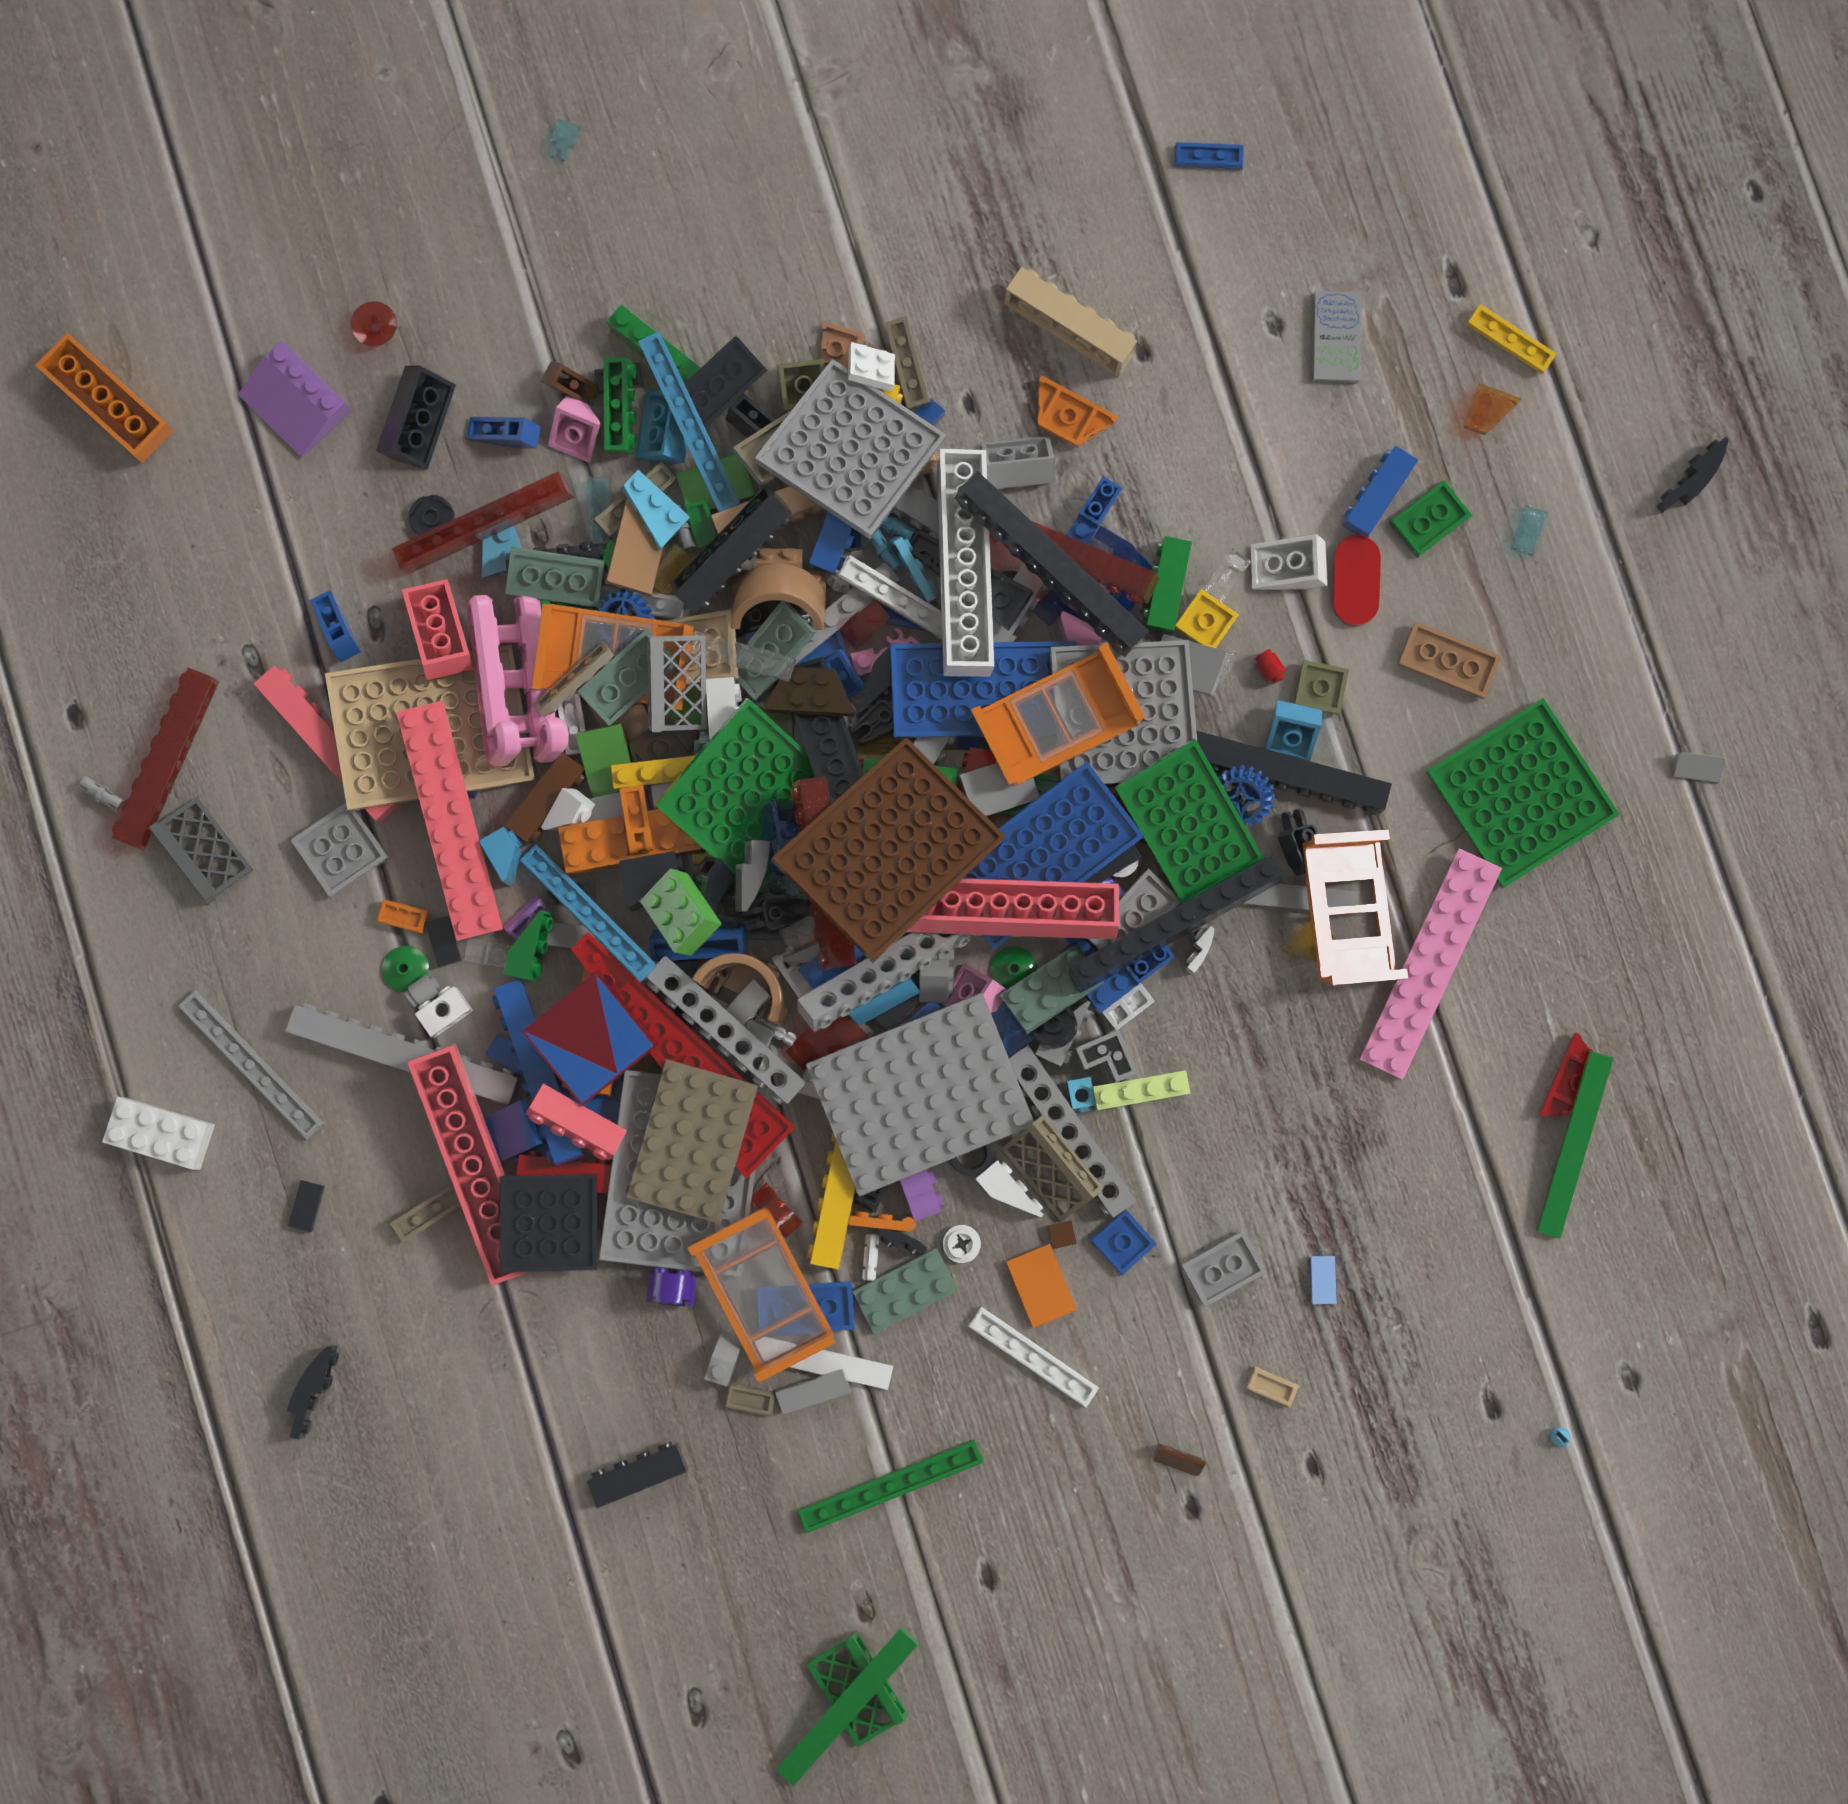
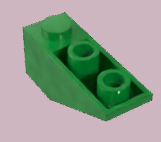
(527, 953)

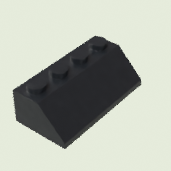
(416, 417)

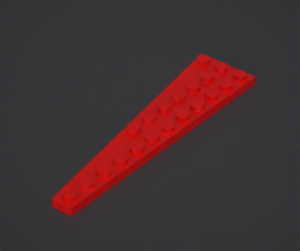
(681, 1044)

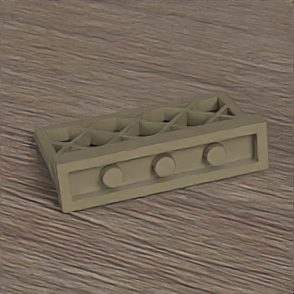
(1062, 1158)

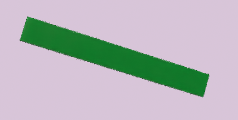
(1574, 1144)
(890, 1486)
(847, 1706)

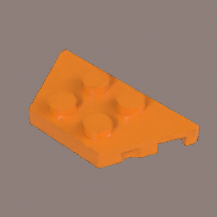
(1069, 414)

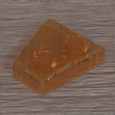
(1489, 408)

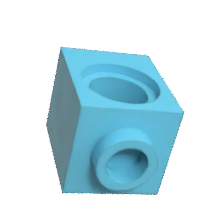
(1085, 1084)

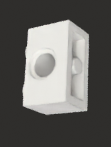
(457, 1010)

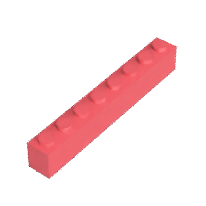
(308, 723)

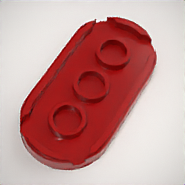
(1356, 580)

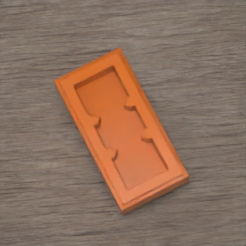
(402, 916)

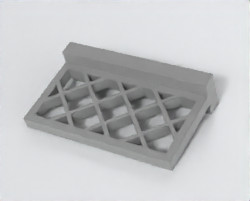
(656, 687)

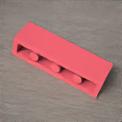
(575, 1122)

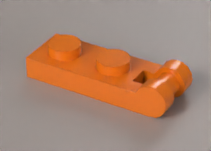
(636, 818)
(883, 1221)

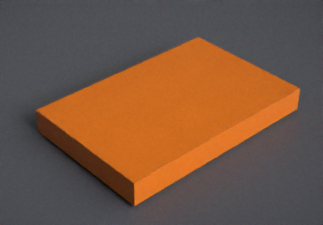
(1041, 1285)

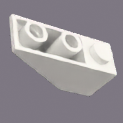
(1001, 1186)

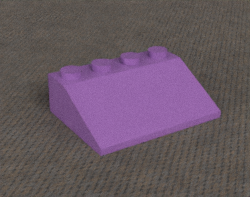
(293, 399)

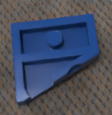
(847, 674)

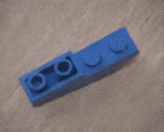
(1094, 510)
(1127, 979)

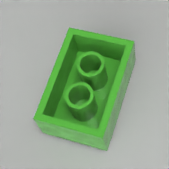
(680, 912)

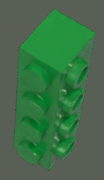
(618, 405)

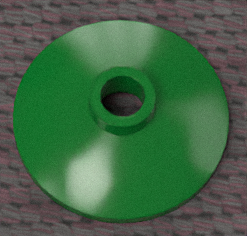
(413, 958)
(1005, 958)

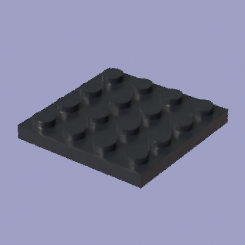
(548, 1222)

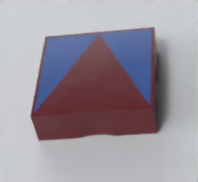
(590, 1037)

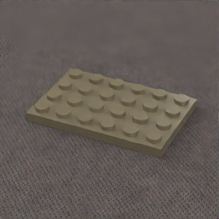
(692, 1141)

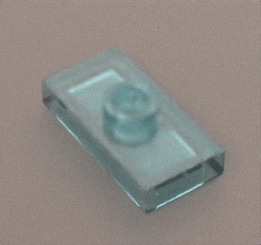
(1529, 530)

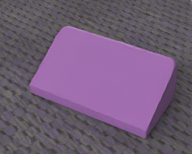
(518, 923)

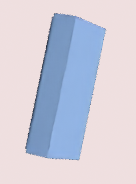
(1323, 1279)

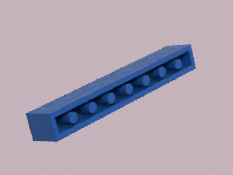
(518, 1016)

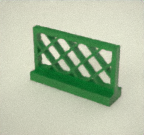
(885, 1695)

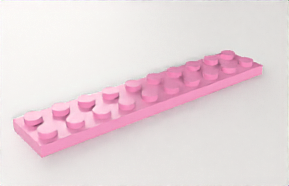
(1430, 963)

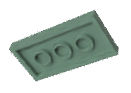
(554, 577)
(781, 633)
(621, 681)
(1045, 991)
(905, 1290)

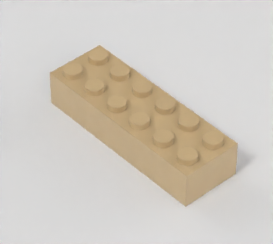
(1070, 321)

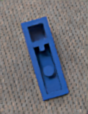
(504, 431)
(335, 626)

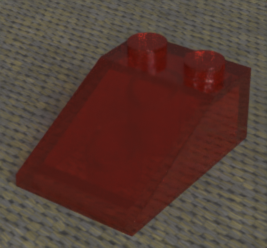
(824, 1041)

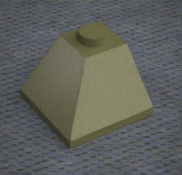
(796, 379)

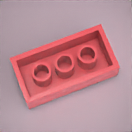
(437, 629)

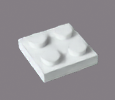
(871, 366)

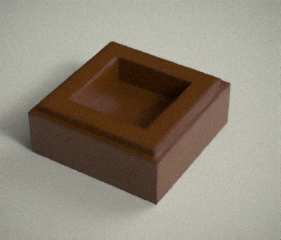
(1062, 1234)

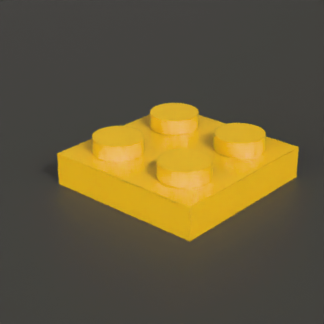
(1206, 620)

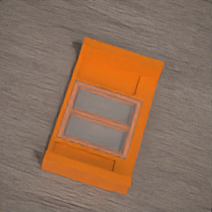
(573, 632)
(1059, 717)

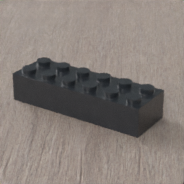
(731, 549)

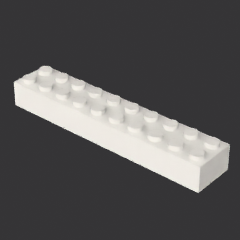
(963, 570)

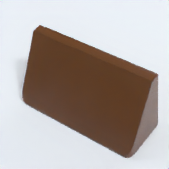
(1179, 1460)

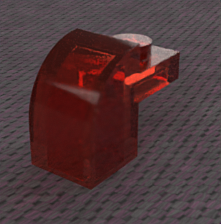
(862, 625)
(782, 1214)

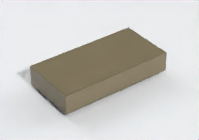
(750, 1399)

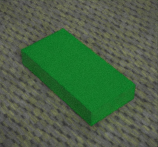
(700, 522)

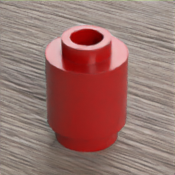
(1270, 666)

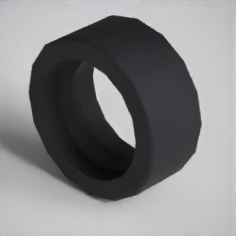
(974, 1170)

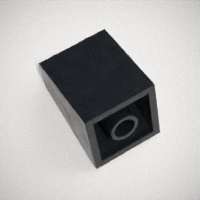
(644, 872)

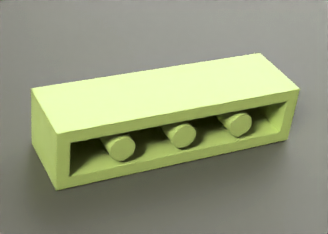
(1141, 1090)

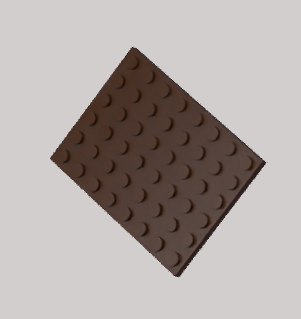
(888, 849)

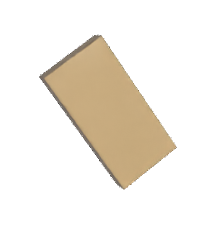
(1272, 1386)

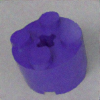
(671, 1288)

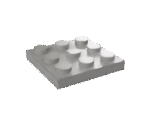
(339, 849)

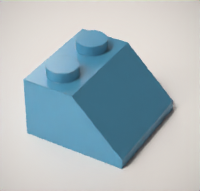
(1294, 730)
(504, 853)

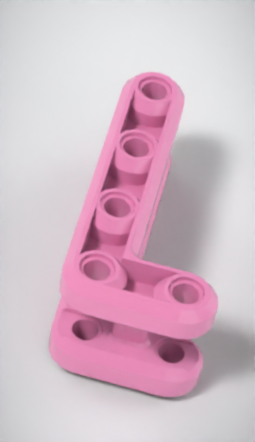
(499, 730)

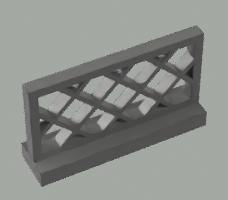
(186, 864)

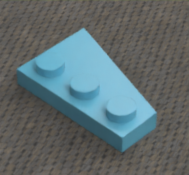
(655, 508)
(495, 551)
(915, 567)

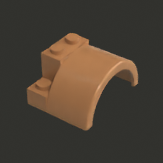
(779, 577)
(741, 972)

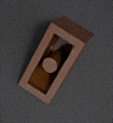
(568, 382)

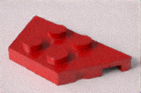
(1567, 1079)

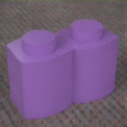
(921, 1195)

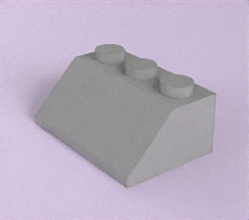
(1020, 462)

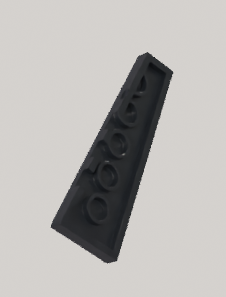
(1007, 594)

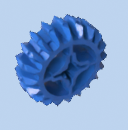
(624, 603)
(1259, 794)

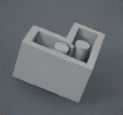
(937, 980)
(1110, 1050)

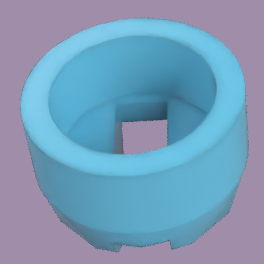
(1556, 1440)

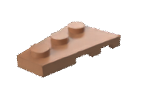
(837, 342)

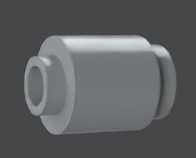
(422, 990)

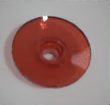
(370, 314)

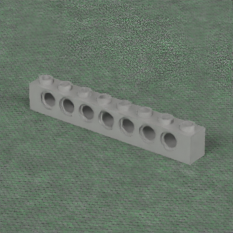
(667, 969)
(851, 981)
(1026, 1059)

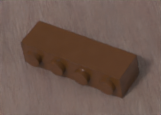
(532, 812)

